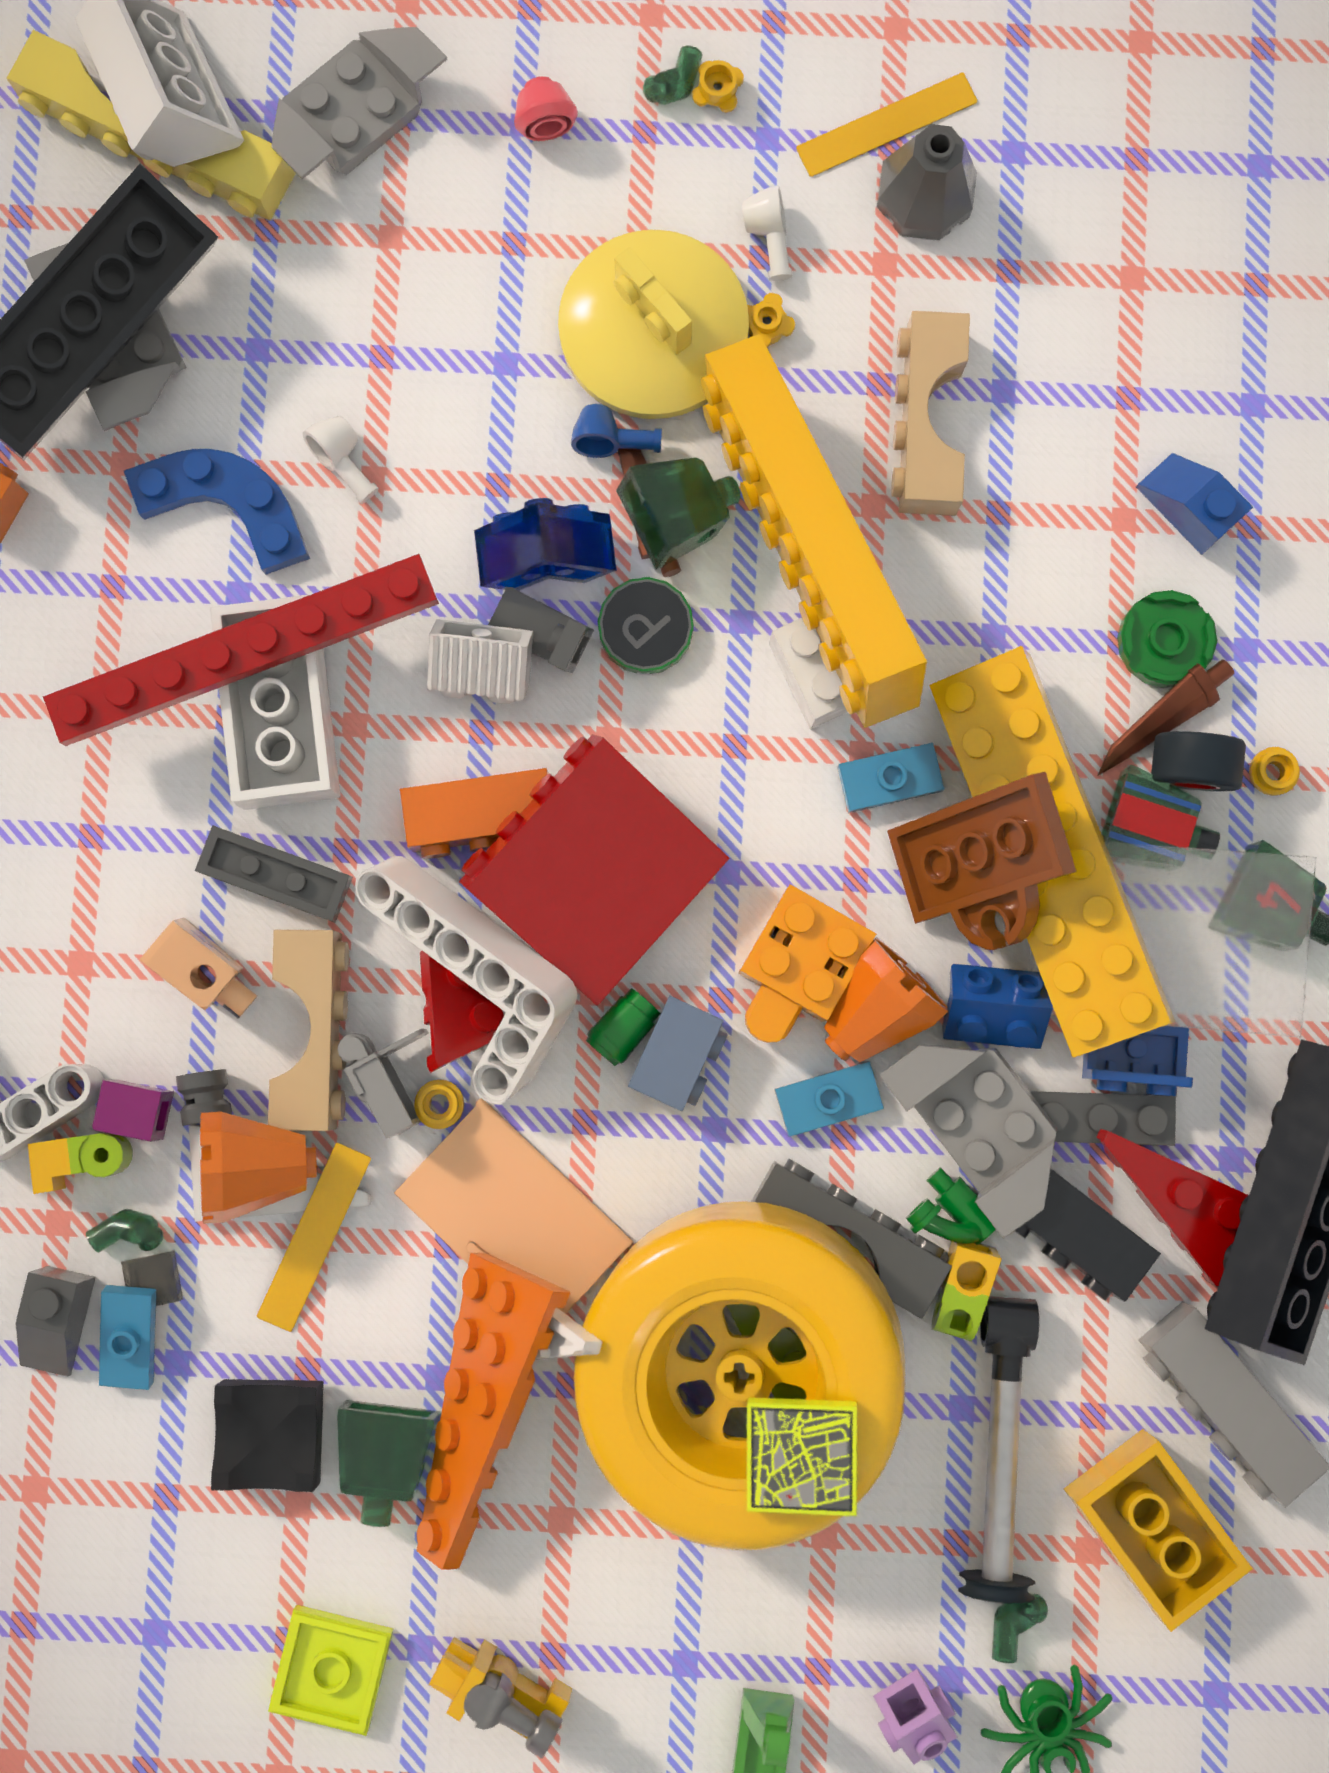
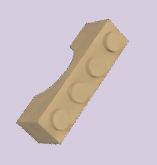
(930, 470)
(312, 967)

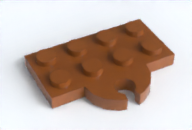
(985, 860)

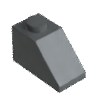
(52, 1318)

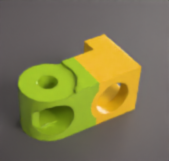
(96, 1154)
(965, 1289)

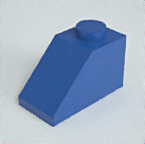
(1194, 500)

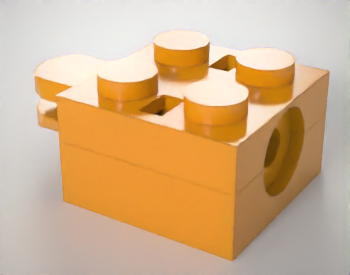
(801, 964)

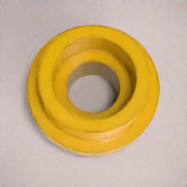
(1286, 764)
(428, 1115)

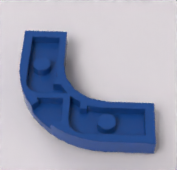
(229, 481)

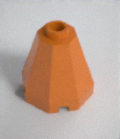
(881, 1006)
(249, 1165)

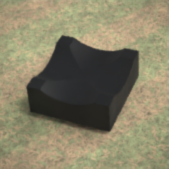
(267, 1435)

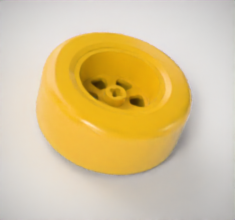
(683, 1273)

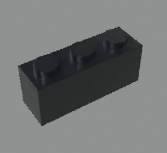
(1091, 1240)

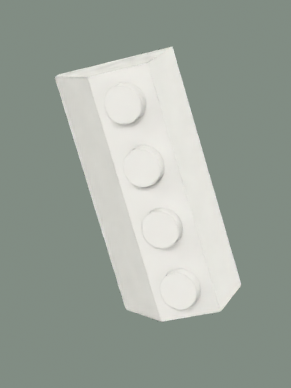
(158, 80)

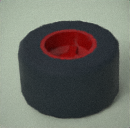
(1199, 760)

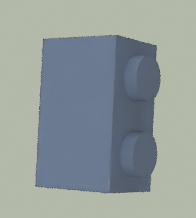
(677, 1054)

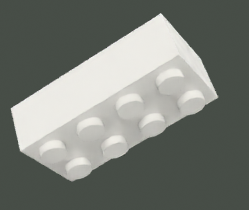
(277, 725)

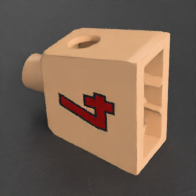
(178, 958)

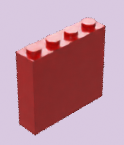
(593, 867)

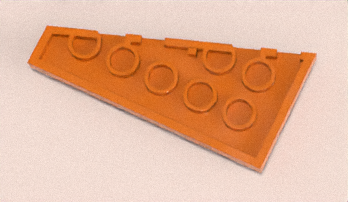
(486, 1389)

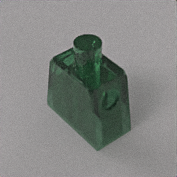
(676, 506)
(382, 1454)

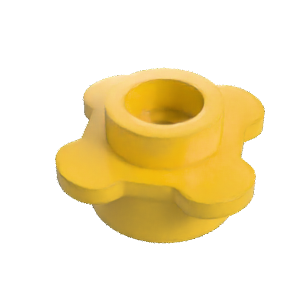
(718, 73)
(781, 323)

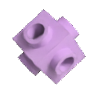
(916, 1717)

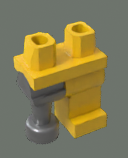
(497, 1693)

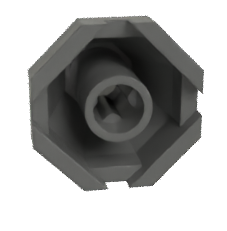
(928, 184)

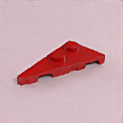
(457, 1014)
(1192, 1205)

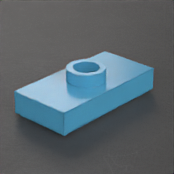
(890, 777)
(829, 1099)
(127, 1337)

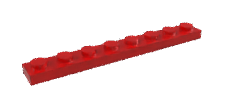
(240, 650)

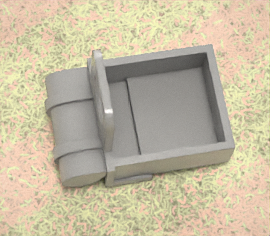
(378, 1082)

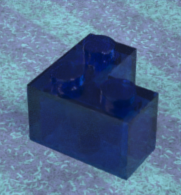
(544, 544)

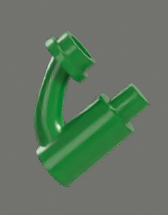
(959, 1203)

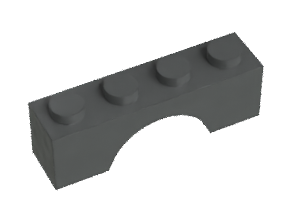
(907, 1268)

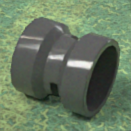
(202, 1094)

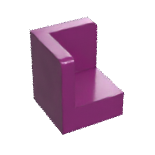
(132, 1110)

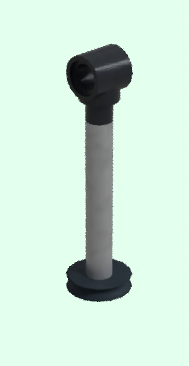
(1009, 1333)

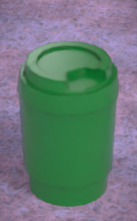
(623, 1027)

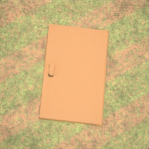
(513, 1204)

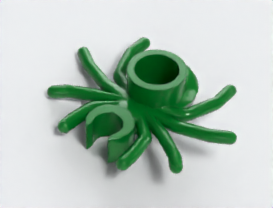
(1049, 1725)

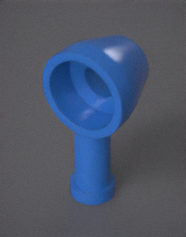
(598, 436)

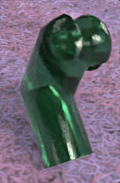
(677, 82)
(128, 1226)
(1010, 1622)

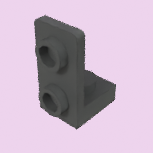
(554, 634)

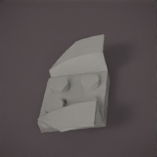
(355, 100)
(136, 374)
(985, 1125)

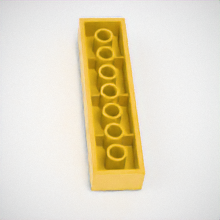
(813, 533)
(1084, 924)

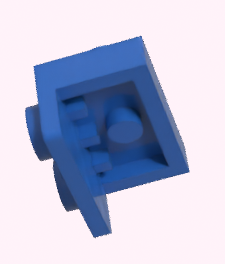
(997, 1007)
(1148, 1058)

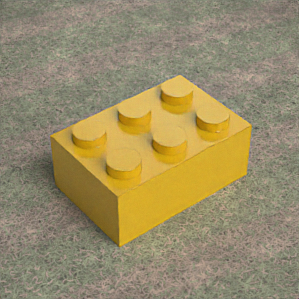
(1158, 1529)

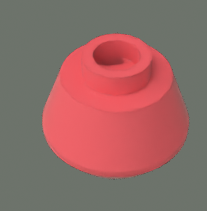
(544, 110)

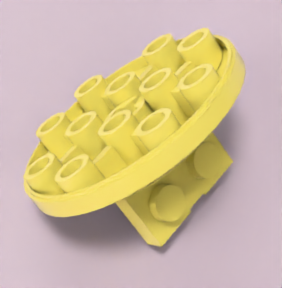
(644, 319)

